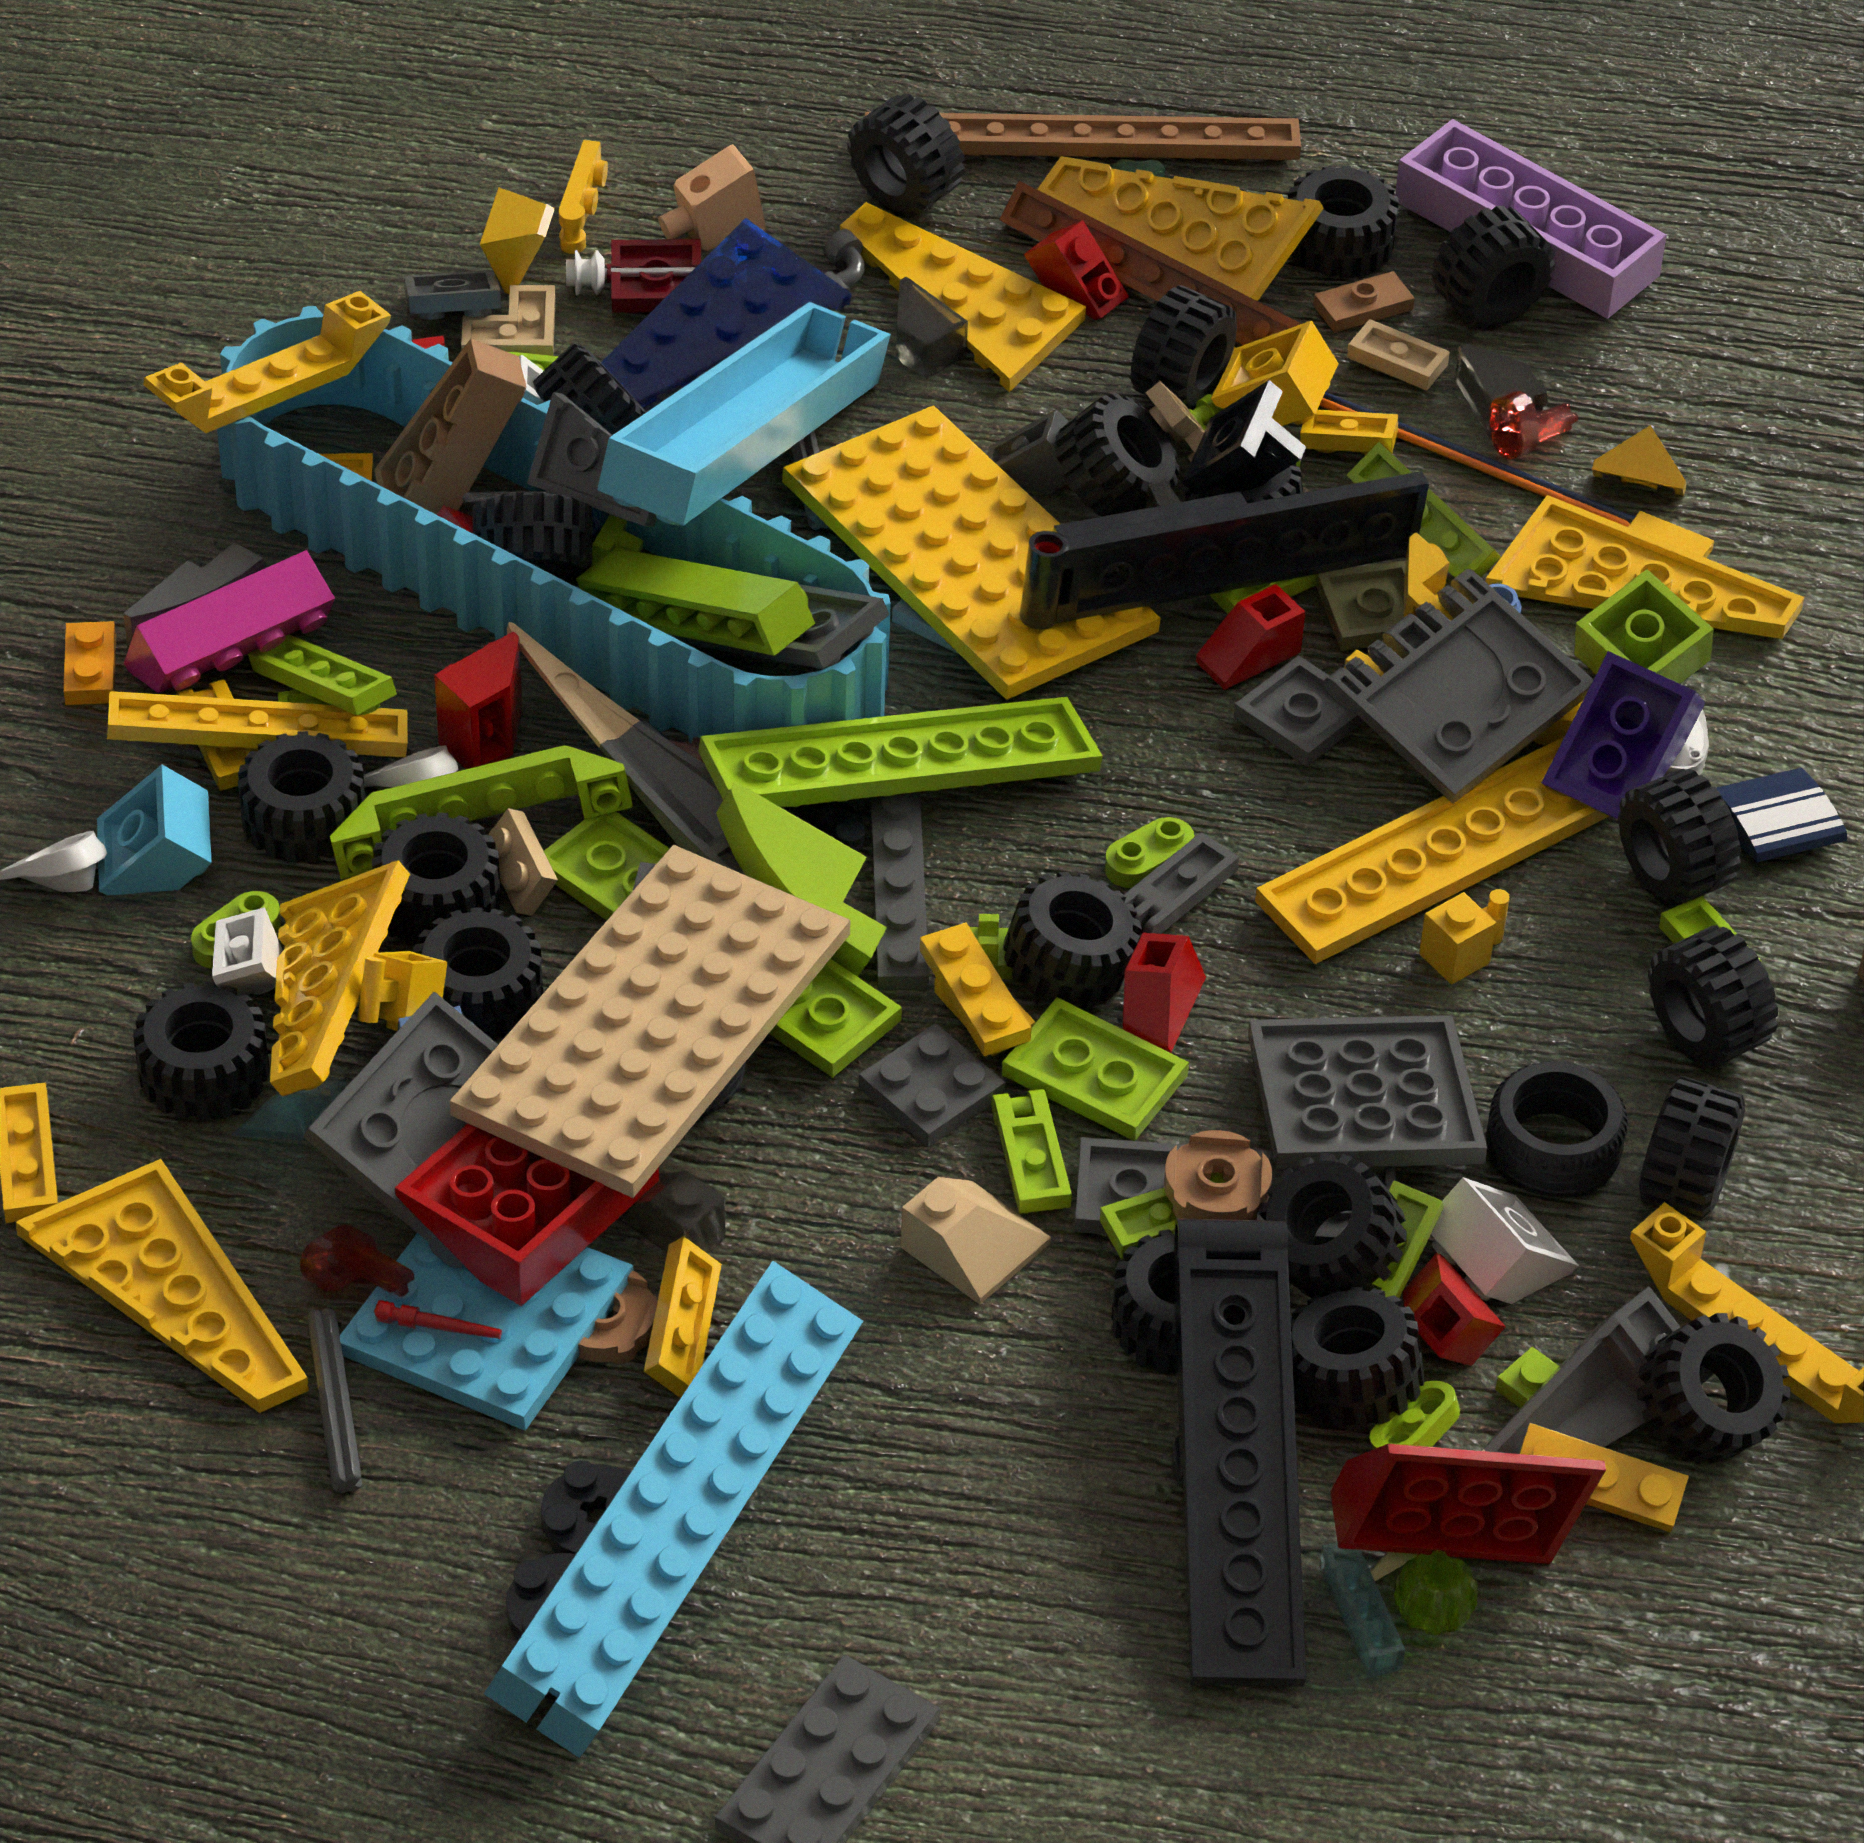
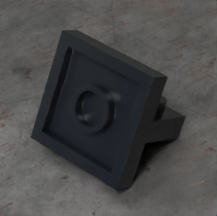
(1244, 444)

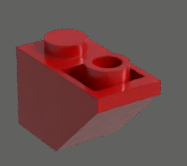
(1077, 269)
(1253, 637)
(1161, 988)
(1451, 1313)

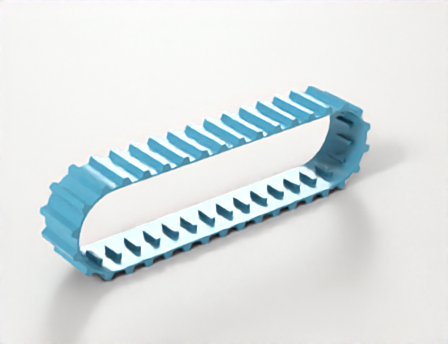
(493, 587)

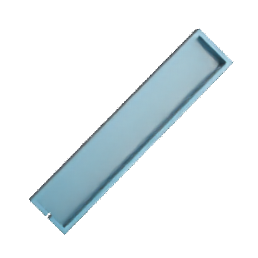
(741, 414)
(674, 1509)

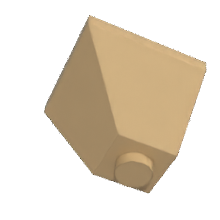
(968, 1236)

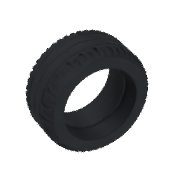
(1551, 1167)

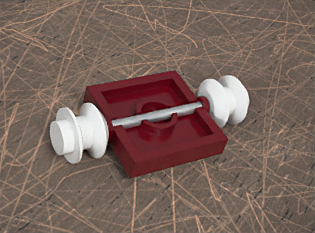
(639, 271)

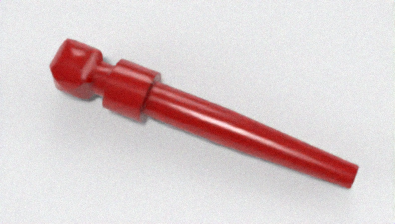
(411, 1317)

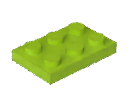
(1096, 1069)

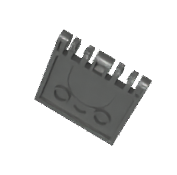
(1463, 689)
(401, 1107)

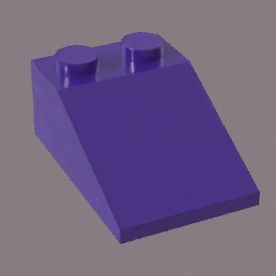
(1622, 734)

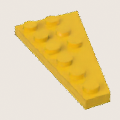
(1201, 223)
(1008, 316)
(1586, 559)
(323, 970)
(162, 1268)

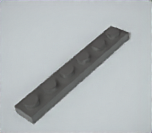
(899, 891)

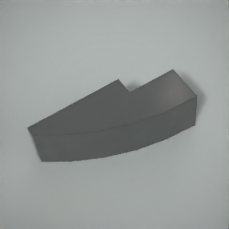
(191, 583)

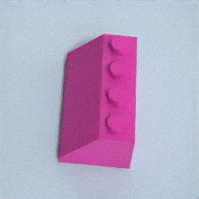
(229, 624)

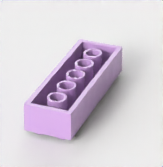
(1598, 249)

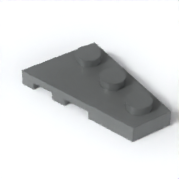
(572, 460)

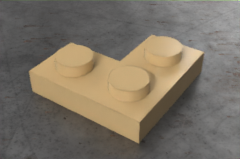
(525, 329)
(1175, 417)

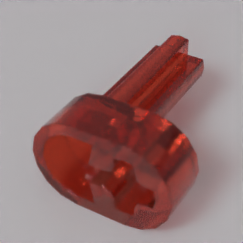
(1521, 432)
(353, 1257)

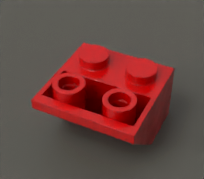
(481, 703)

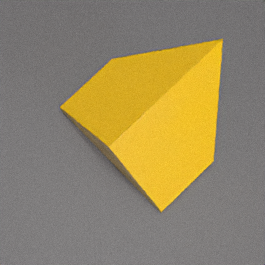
(514, 235)
(1641, 461)

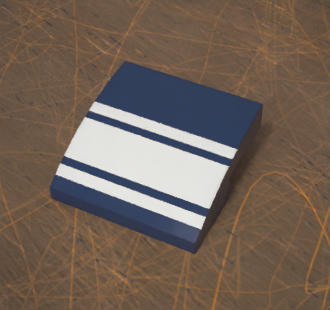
(1782, 815)

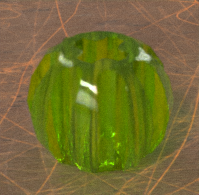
(1436, 1592)

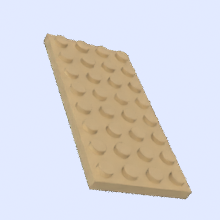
(650, 1020)

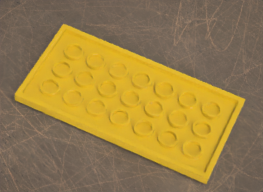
(954, 546)

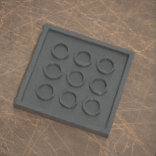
(1366, 1091)

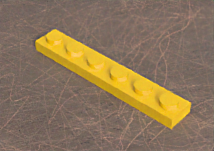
(250, 722)

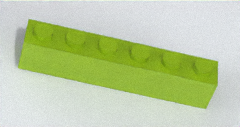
(701, 600)

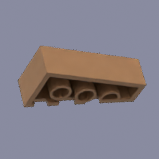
(454, 429)

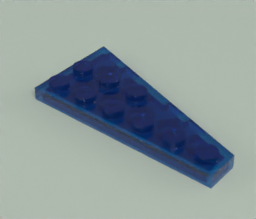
(717, 310)

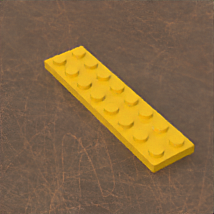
(1423, 857)

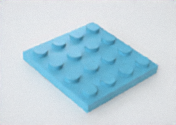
(490, 1375)

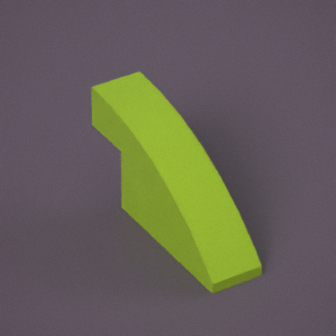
(801, 862)

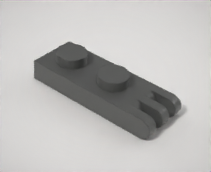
(1181, 883)

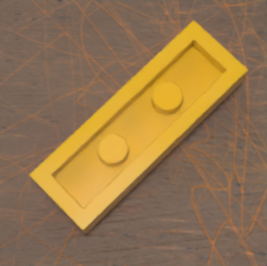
(975, 989)
(26, 1151)
(682, 1316)
(1628, 1485)

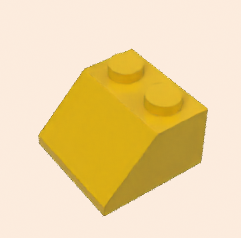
(1293, 361)

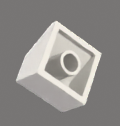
(1498, 1243)

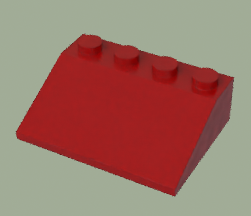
(509, 1210)
(1461, 1502)

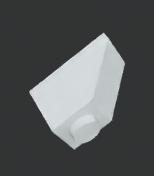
(246, 953)

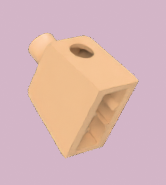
(714, 200)

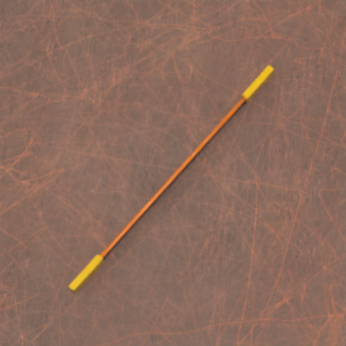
(1641, 522)

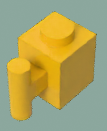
(1461, 934)
(398, 985)

